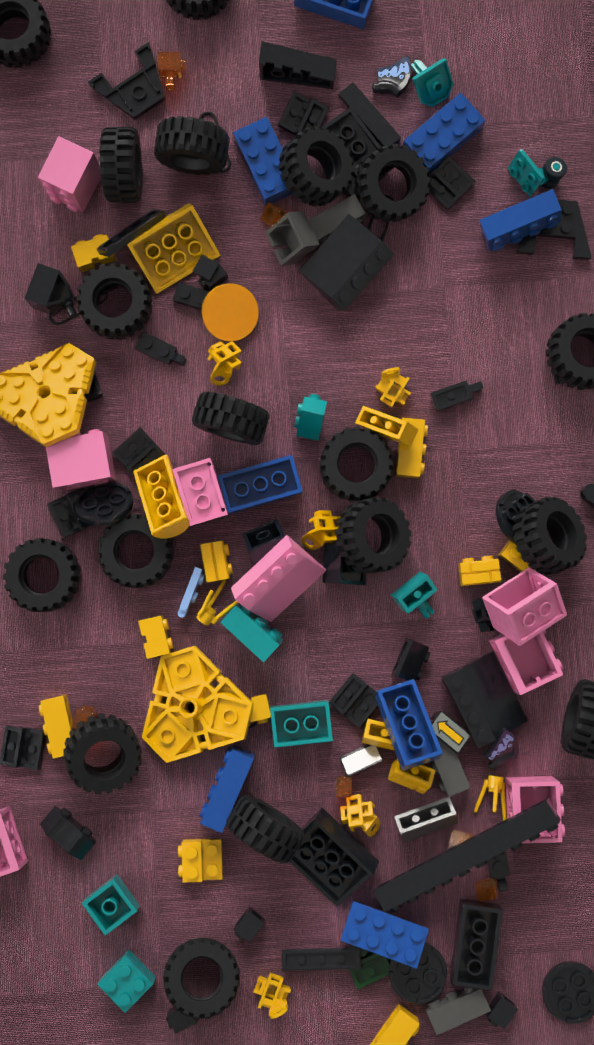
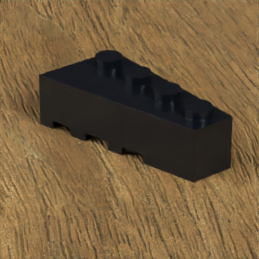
(295, 66)

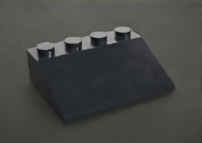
(346, 262)
(484, 698)
(333, 858)

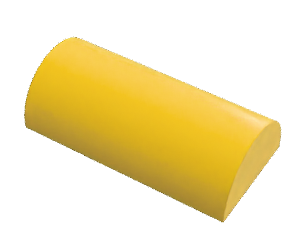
(161, 498)

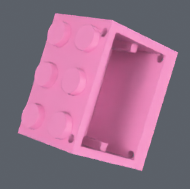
(70, 175)
(81, 461)
(200, 491)
(525, 606)
(527, 664)
(528, 791)
(11, 847)

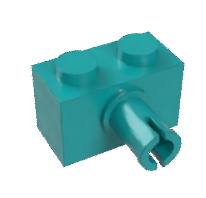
(311, 417)
(414, 594)

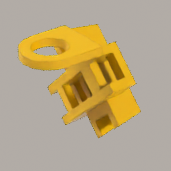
(224, 364)
(396, 393)
(319, 535)
(365, 820)
(268, 989)

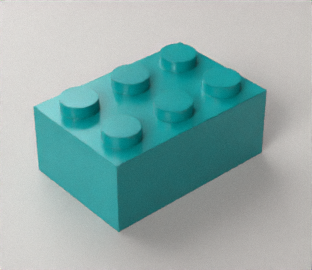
(252, 631)
(301, 723)

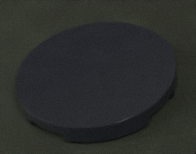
(104, 504)
(507, 509)
(423, 983)
(569, 992)

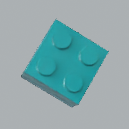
(111, 904)
(126, 981)

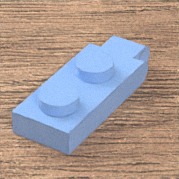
(191, 595)

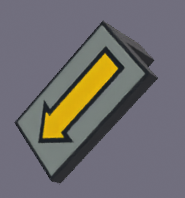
(449, 731)

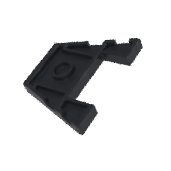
(138, 92)
(569, 228)

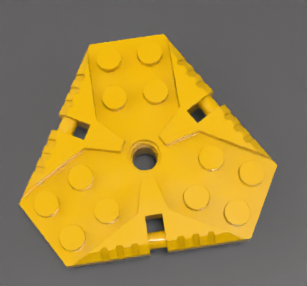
(43, 398)
(219, 711)

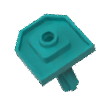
(432, 83)

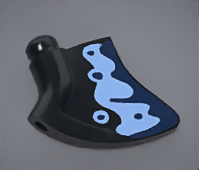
(393, 78)
(503, 749)

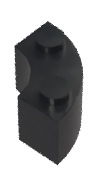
(68, 832)

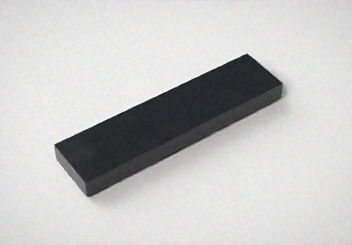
(369, 115)
(131, 232)
(321, 959)

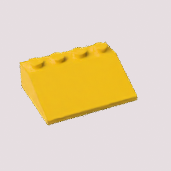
(172, 248)

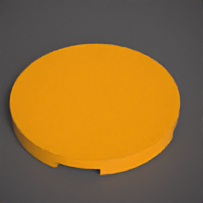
(230, 312)

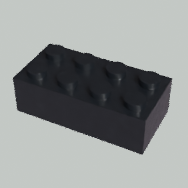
(476, 944)

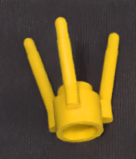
(207, 613)
(495, 785)

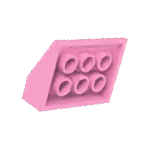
(277, 579)

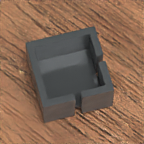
(296, 233)

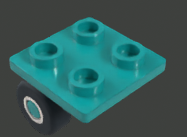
(532, 177)

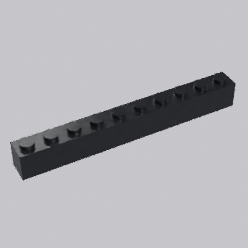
(467, 854)

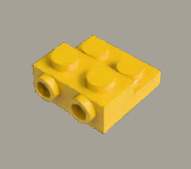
(200, 860)

